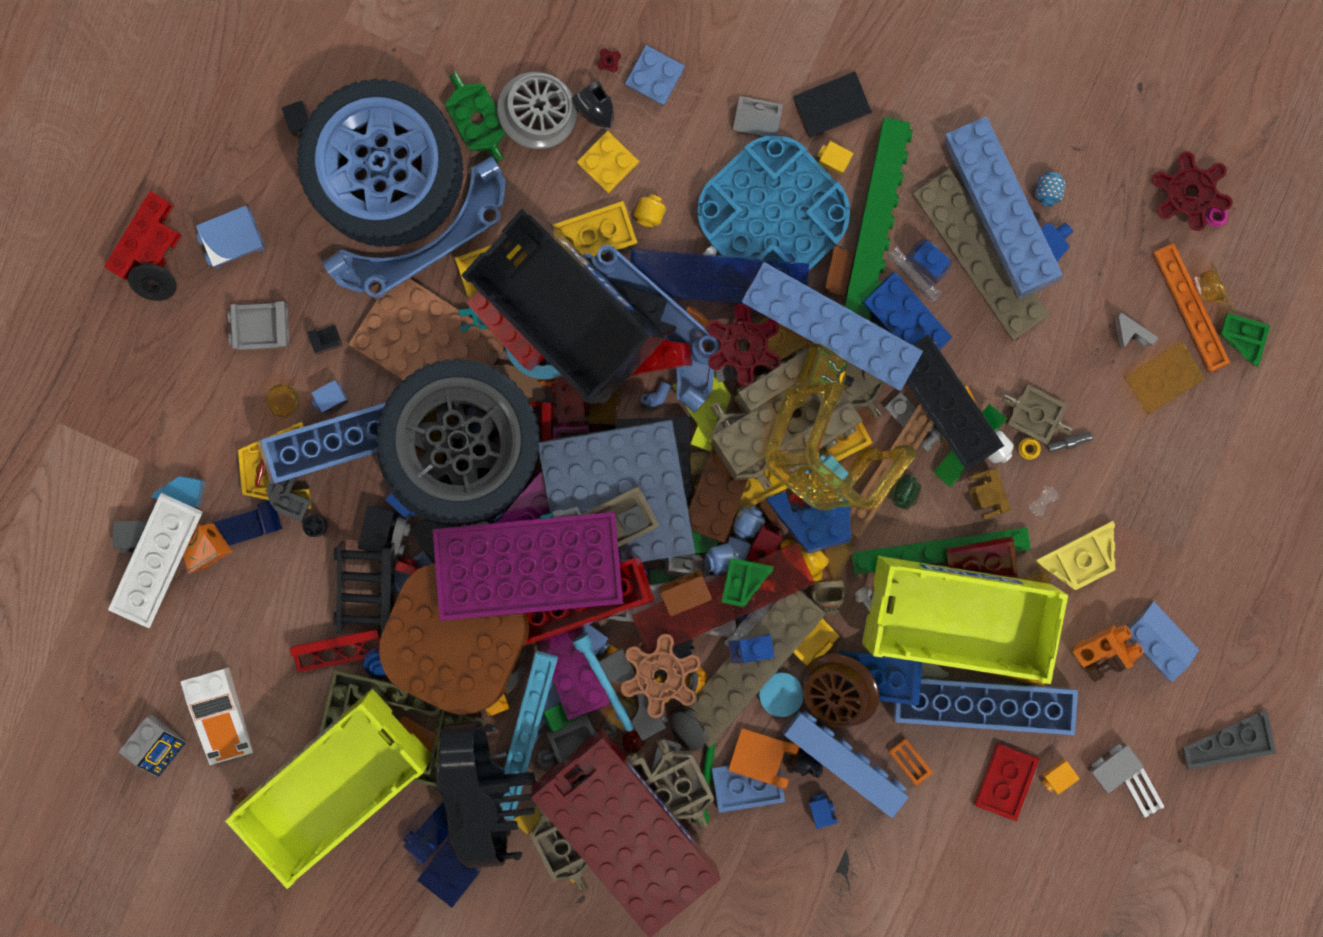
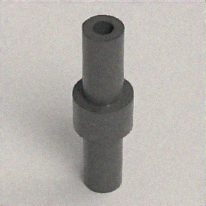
(1070, 442)

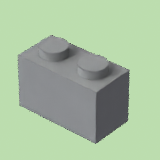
(1115, 767)

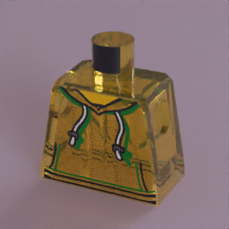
(824, 367)

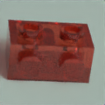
(569, 405)

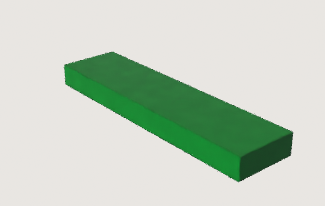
(951, 468)

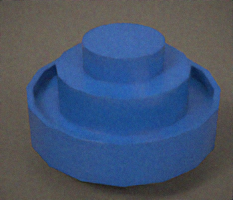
(373, 664)

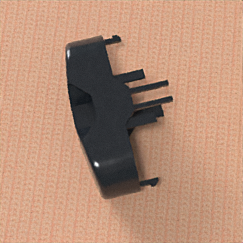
(474, 794)

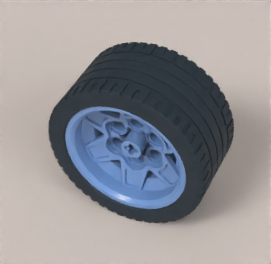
(334, 132)

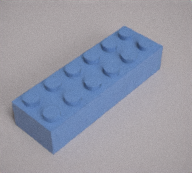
(321, 445)
(844, 763)

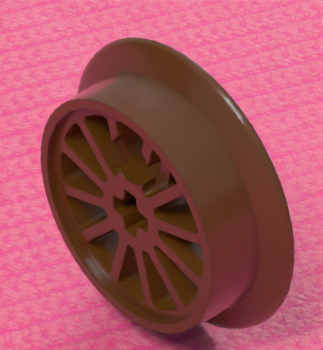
(838, 692)

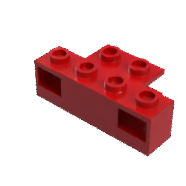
(144, 238)

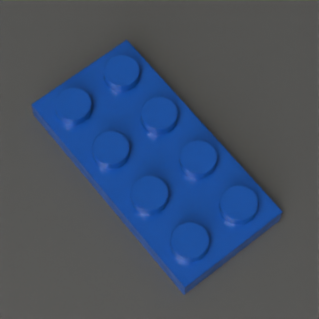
(903, 313)
(896, 678)

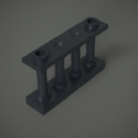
(384, 578)

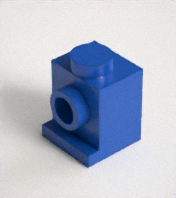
(822, 810)

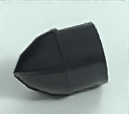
(595, 105)

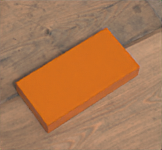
(423, 734)

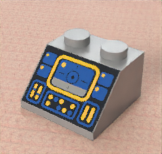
(153, 746)

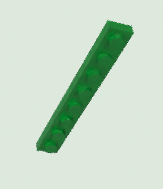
(933, 551)

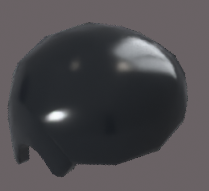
(804, 764)

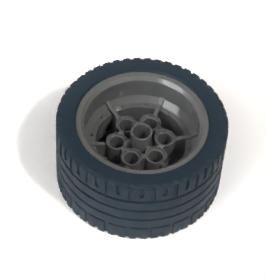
(445, 388)

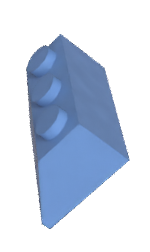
(1162, 642)

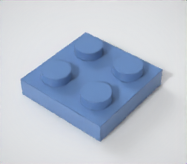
(655, 75)

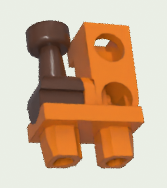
(1110, 645)

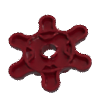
(1191, 176)
(756, 338)

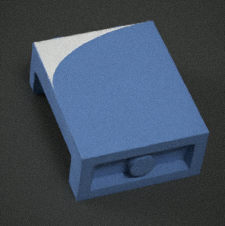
(230, 237)

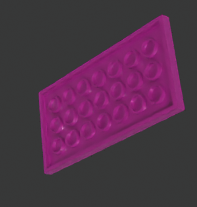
(527, 566)

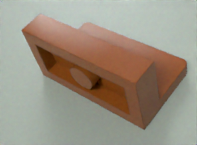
(838, 272)
(685, 592)

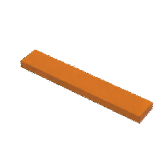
(1191, 307)

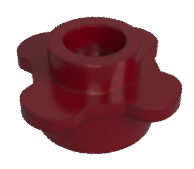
(609, 66)

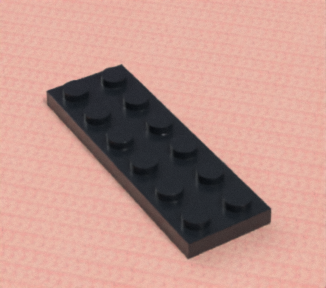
(951, 406)

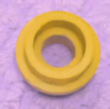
(1036, 448)

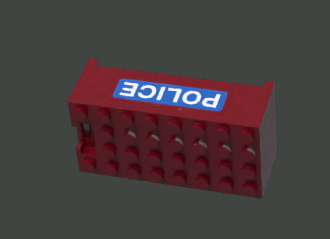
(625, 833)

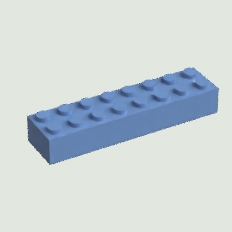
(1003, 207)
(832, 326)
(992, 706)

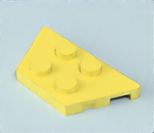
(1083, 558)

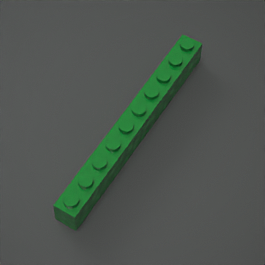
(877, 214)

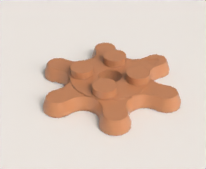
(645, 681)

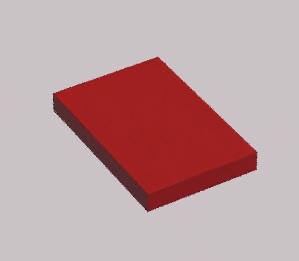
(1006, 782)

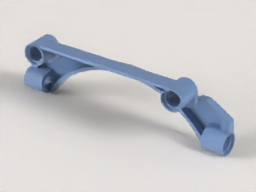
(360, 272)
(692, 382)

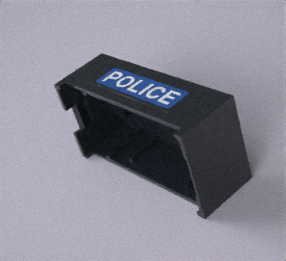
(564, 307)

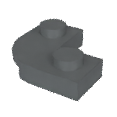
(287, 502)

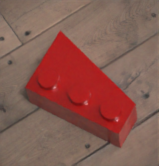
(666, 357)

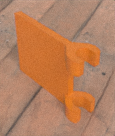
(760, 757)

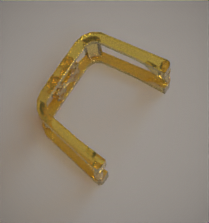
(837, 488)

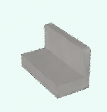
(757, 117)

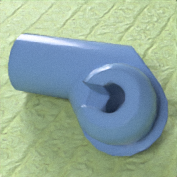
(656, 398)

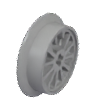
(526, 135)

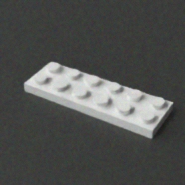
(155, 560)

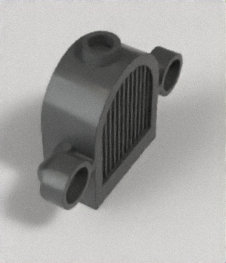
(568, 739)

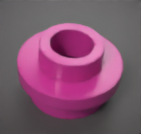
(1223, 216)

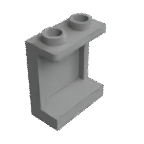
(259, 326)

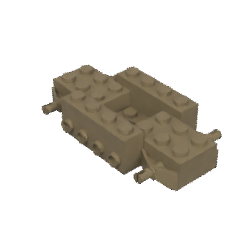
(743, 436)
(675, 781)

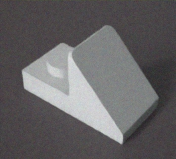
(1127, 328)

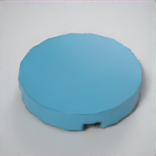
(782, 695)

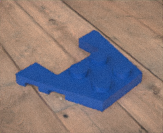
(813, 528)

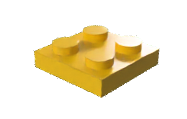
(608, 162)

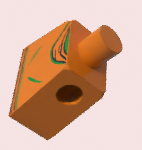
(205, 548)

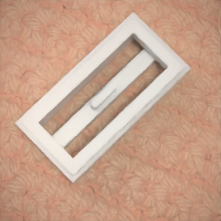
(1152, 808)

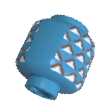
(1050, 189)

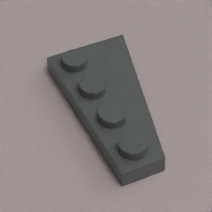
(1234, 743)

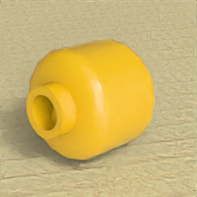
(649, 211)

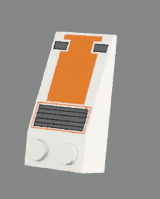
(217, 715)

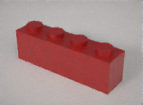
(507, 334)

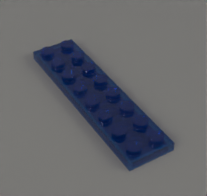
(707, 275)

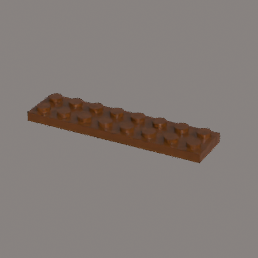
(717, 492)

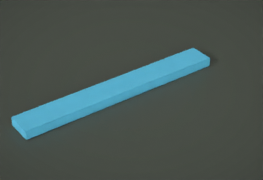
(529, 720)

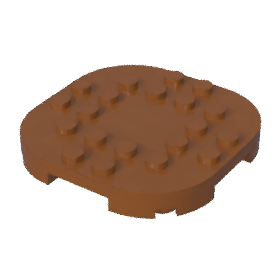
(451, 662)

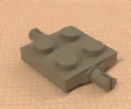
(1037, 414)

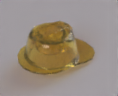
(1211, 288)

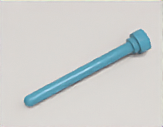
(584, 645)

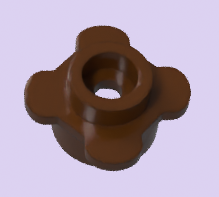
(238, 795)

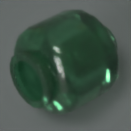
(905, 492)

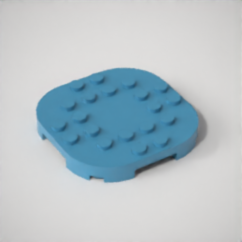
(774, 205)

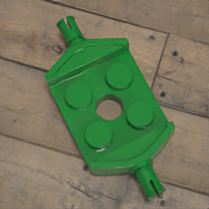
(463, 105)

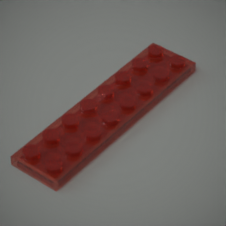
(788, 576)

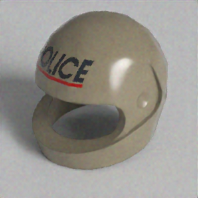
(828, 596)

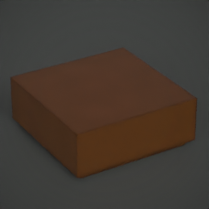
(768, 512)

